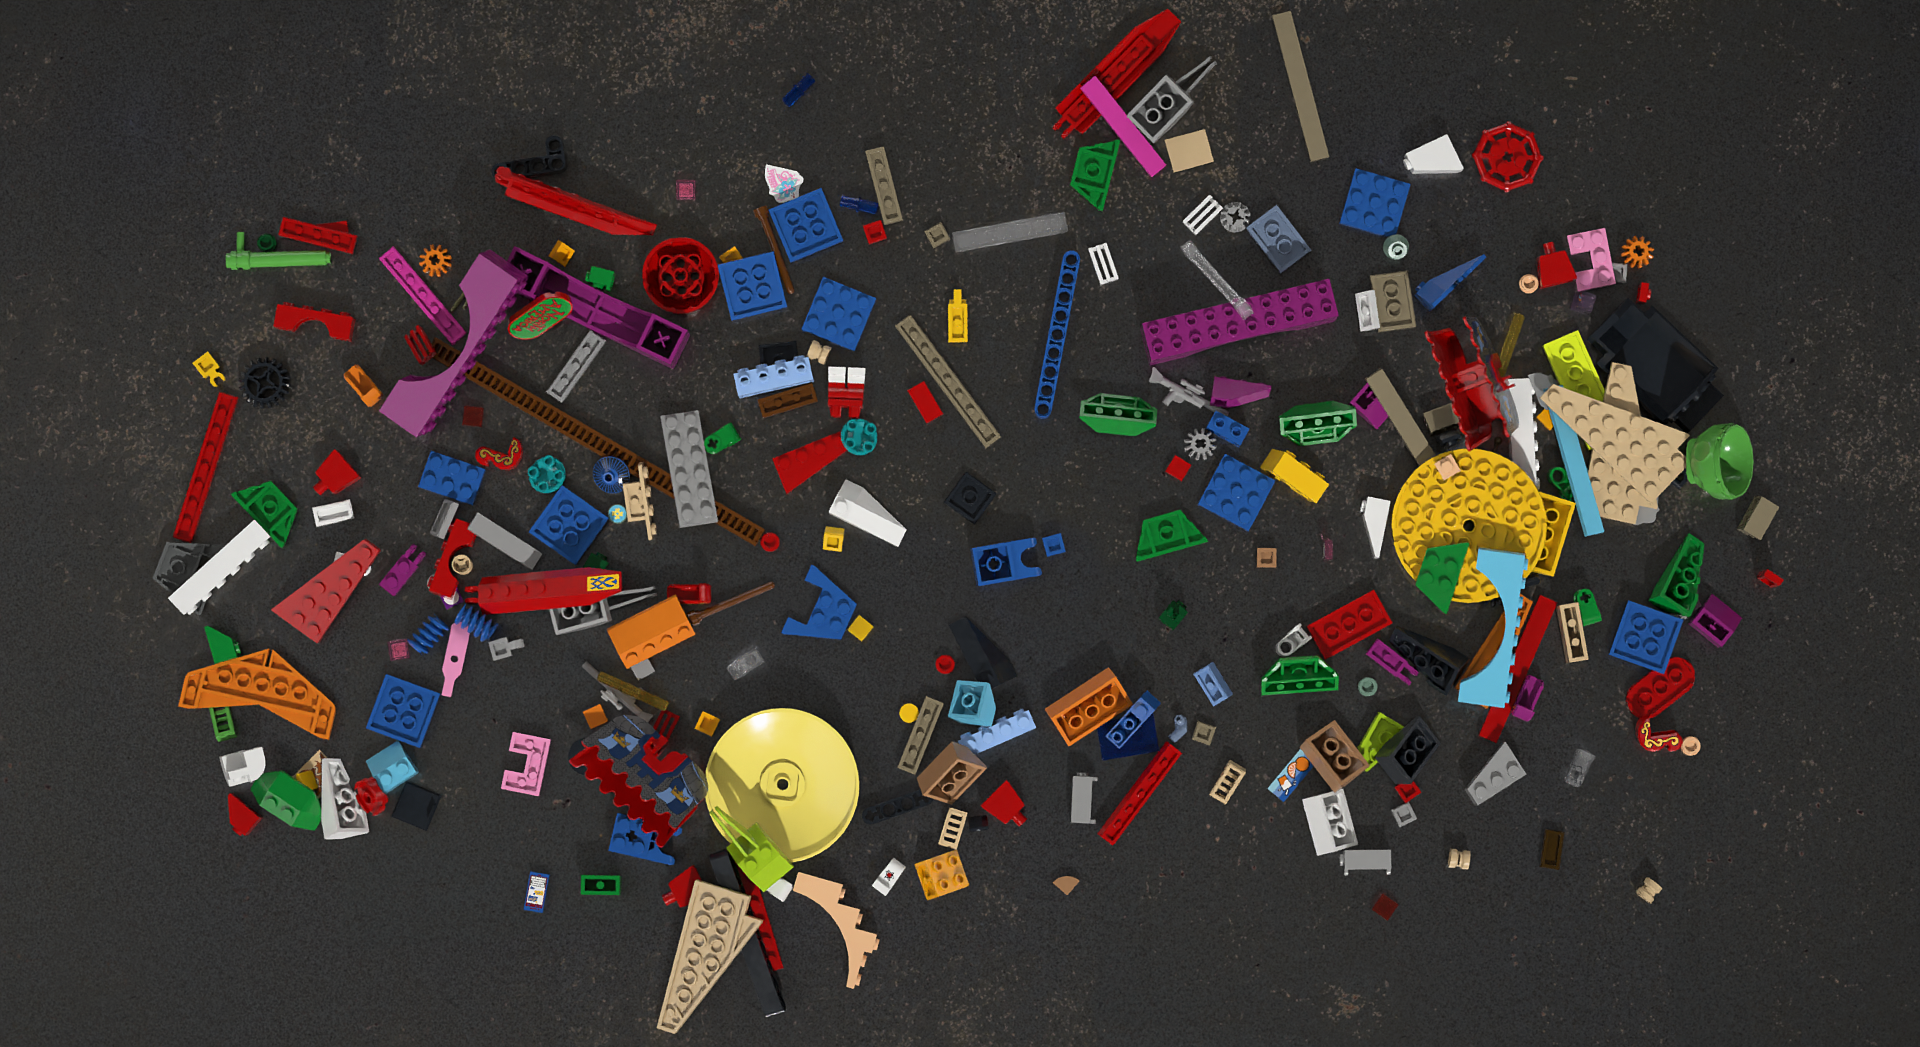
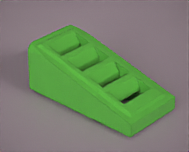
(226, 735)

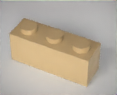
(1572, 632)

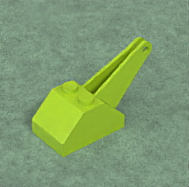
(755, 852)

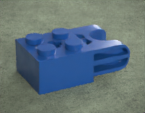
(1008, 559)
(643, 846)

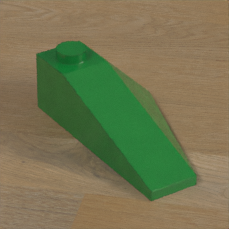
(1679, 583)

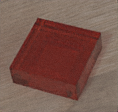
(473, 416)
(1384, 907)

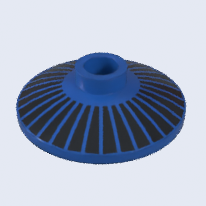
(614, 467)

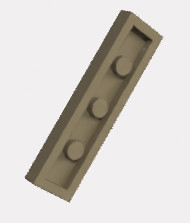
(884, 185)
(920, 735)

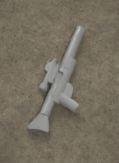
(1179, 394)
(614, 695)

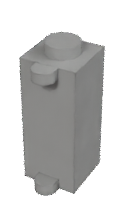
(1082, 798)
(1365, 860)

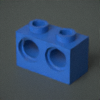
(1227, 429)

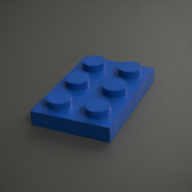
(452, 478)

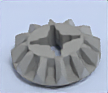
(1226, 220)

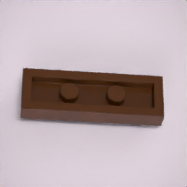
(787, 400)

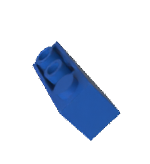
(1133, 719)

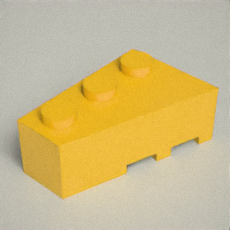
(1295, 474)

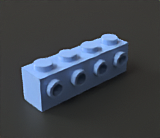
(773, 377)
(1000, 732)

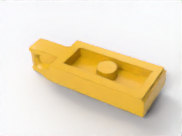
(957, 319)

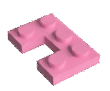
(1602, 272)
(532, 778)

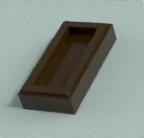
(1551, 849)

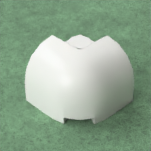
(243, 766)

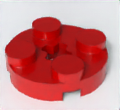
(370, 796)

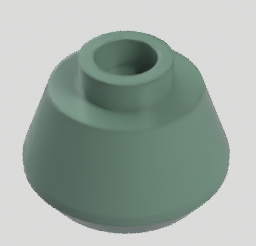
(1396, 247)

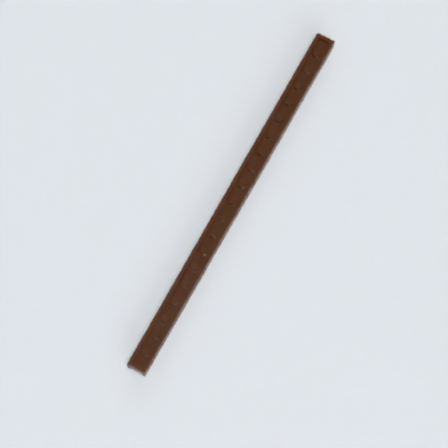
(586, 436)

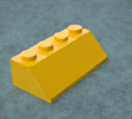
(1558, 519)

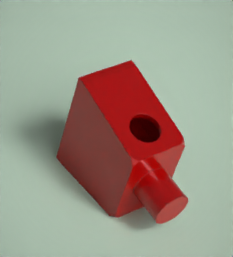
(1554, 267)
(335, 474)
(1005, 805)
(682, 887)

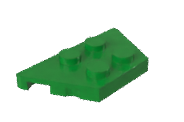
(1094, 171)
(269, 509)
(1167, 534)
(1441, 573)

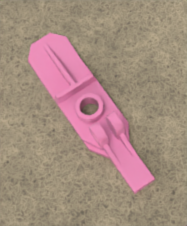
(456, 647)

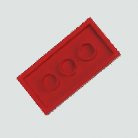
(1349, 624)

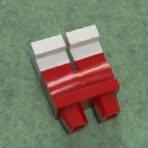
(849, 396)

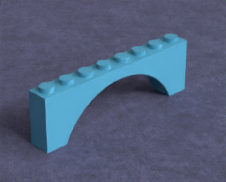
(1505, 572)

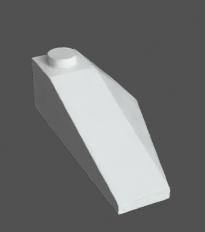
(861, 510)
(339, 807)

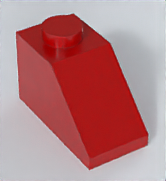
(241, 815)

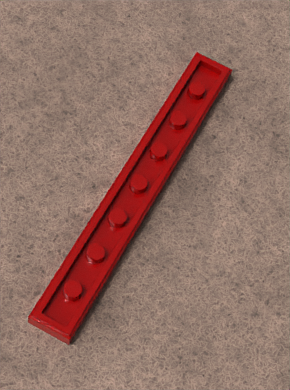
(205, 467)
(1524, 656)

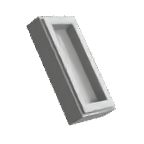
(444, 518)

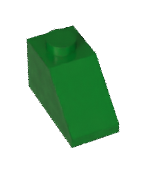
(221, 645)

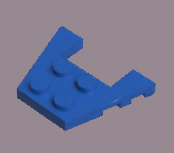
(830, 613)

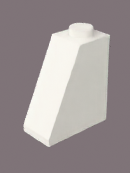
(1433, 157)

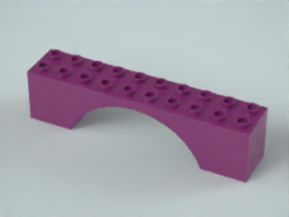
(489, 291)
(602, 313)
(1221, 324)

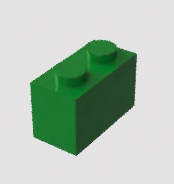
(601, 884)

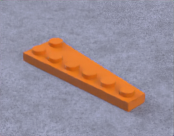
(1493, 642)

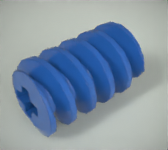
(475, 623)
(428, 634)

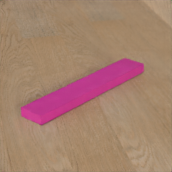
(1123, 126)
(423, 295)

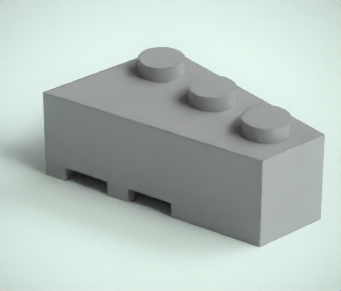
(1497, 773)

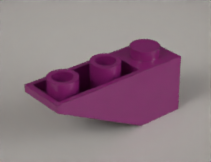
(1232, 393)

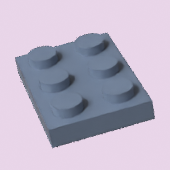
(1278, 239)

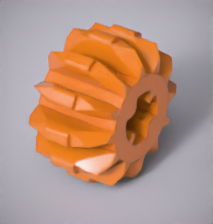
(1633, 257)
(429, 265)

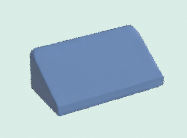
(1213, 684)

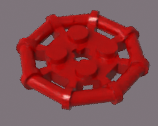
(1513, 147)

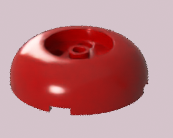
(664, 260)

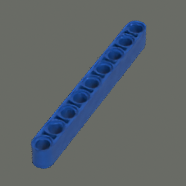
(1052, 343)

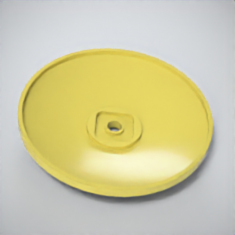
(789, 747)

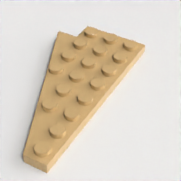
(1632, 445)
(1612, 493)
(709, 942)

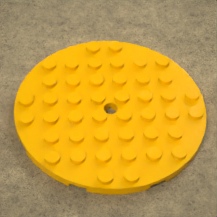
(1487, 491)

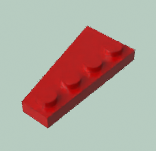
(807, 460)

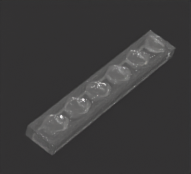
(1010, 232)

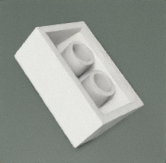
(1330, 822)

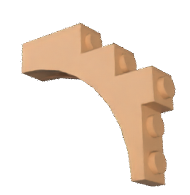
(857, 941)

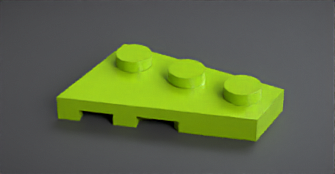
(1376, 736)

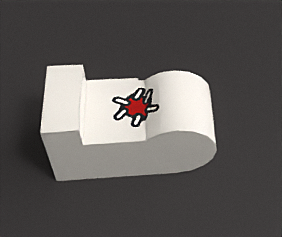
(889, 876)

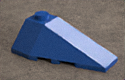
(1436, 289)

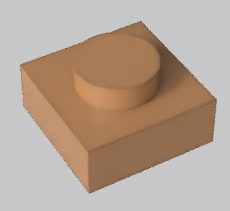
(1266, 558)

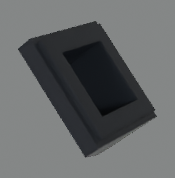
(978, 823)

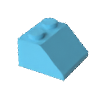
(972, 703)
(391, 767)

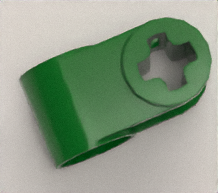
(725, 437)
(1563, 485)
(1588, 609)

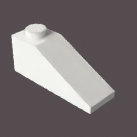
(1375, 517)

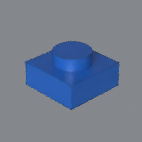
(1053, 545)

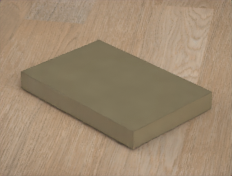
(1393, 301)

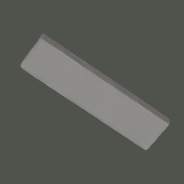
(576, 366)
(504, 541)

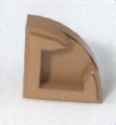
(1066, 883)

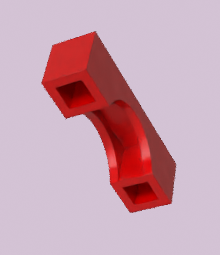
(291, 317)
(443, 581)

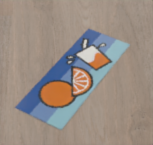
(1291, 776)

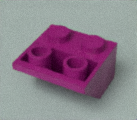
(1369, 407)
(1715, 621)

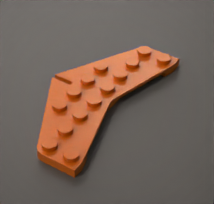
(250, 682)

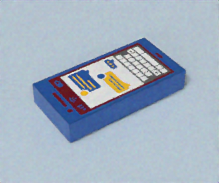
(536, 892)

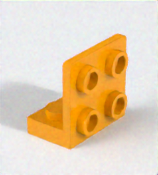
(941, 874)

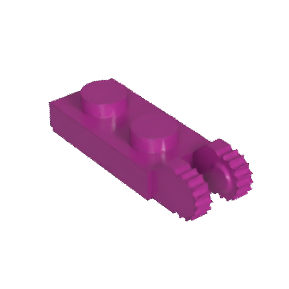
(401, 571)
(1390, 660)

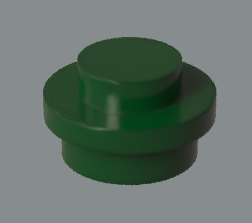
(266, 242)

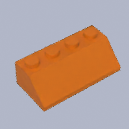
(651, 631)
(1088, 706)

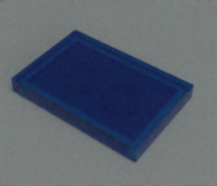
(1141, 742)

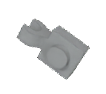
(503, 648)

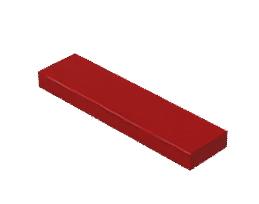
(317, 235)

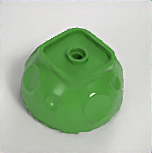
(1721, 461)

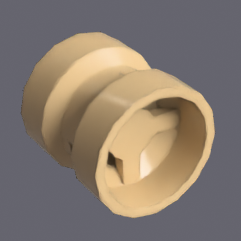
(818, 352)
(464, 562)
(1459, 859)
(1649, 890)

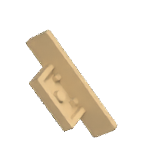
(637, 501)

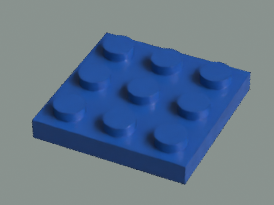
(1374, 203)
(806, 225)
(752, 285)
(838, 314)
(1236, 492)
(569, 525)
(1646, 637)
(403, 711)

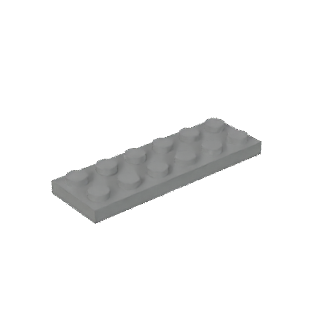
(688, 469)

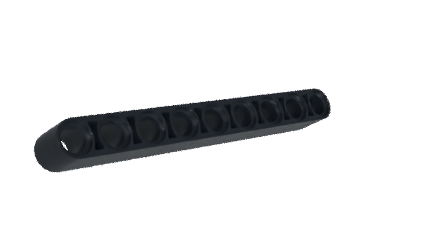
(754, 950)

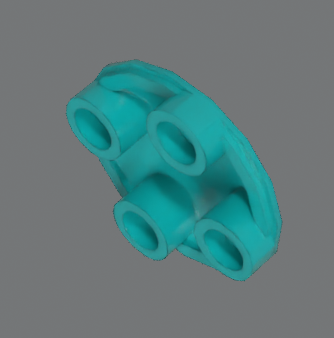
(859, 436)
(546, 474)

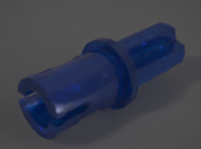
(798, 90)
(858, 204)

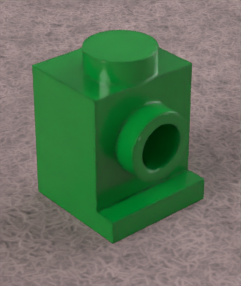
(600, 278)

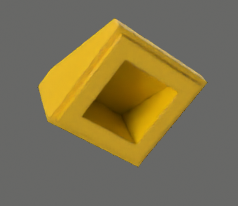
(833, 538)
(860, 628)
(307, 779)

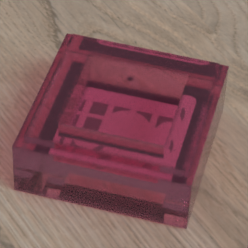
(685, 190)
(1327, 550)
(398, 650)

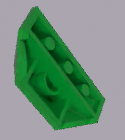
(1118, 414)
(1317, 422)
(1299, 676)
(288, 799)

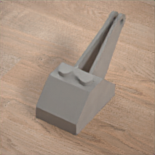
(1166, 103)
(584, 617)

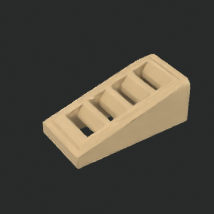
(1224, 799)
(958, 813)

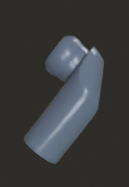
(1180, 728)

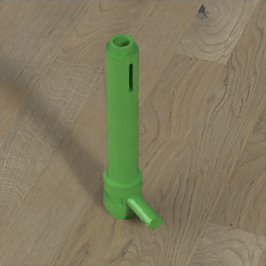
(248, 259)

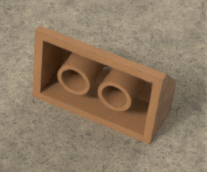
(1334, 756)
(950, 773)

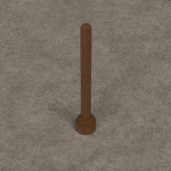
(762, 215)
(696, 616)

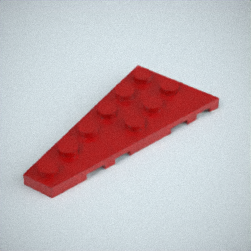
(321, 599)

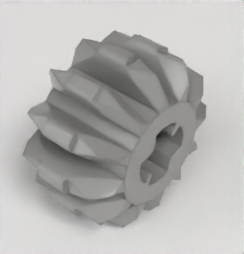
(1201, 451)

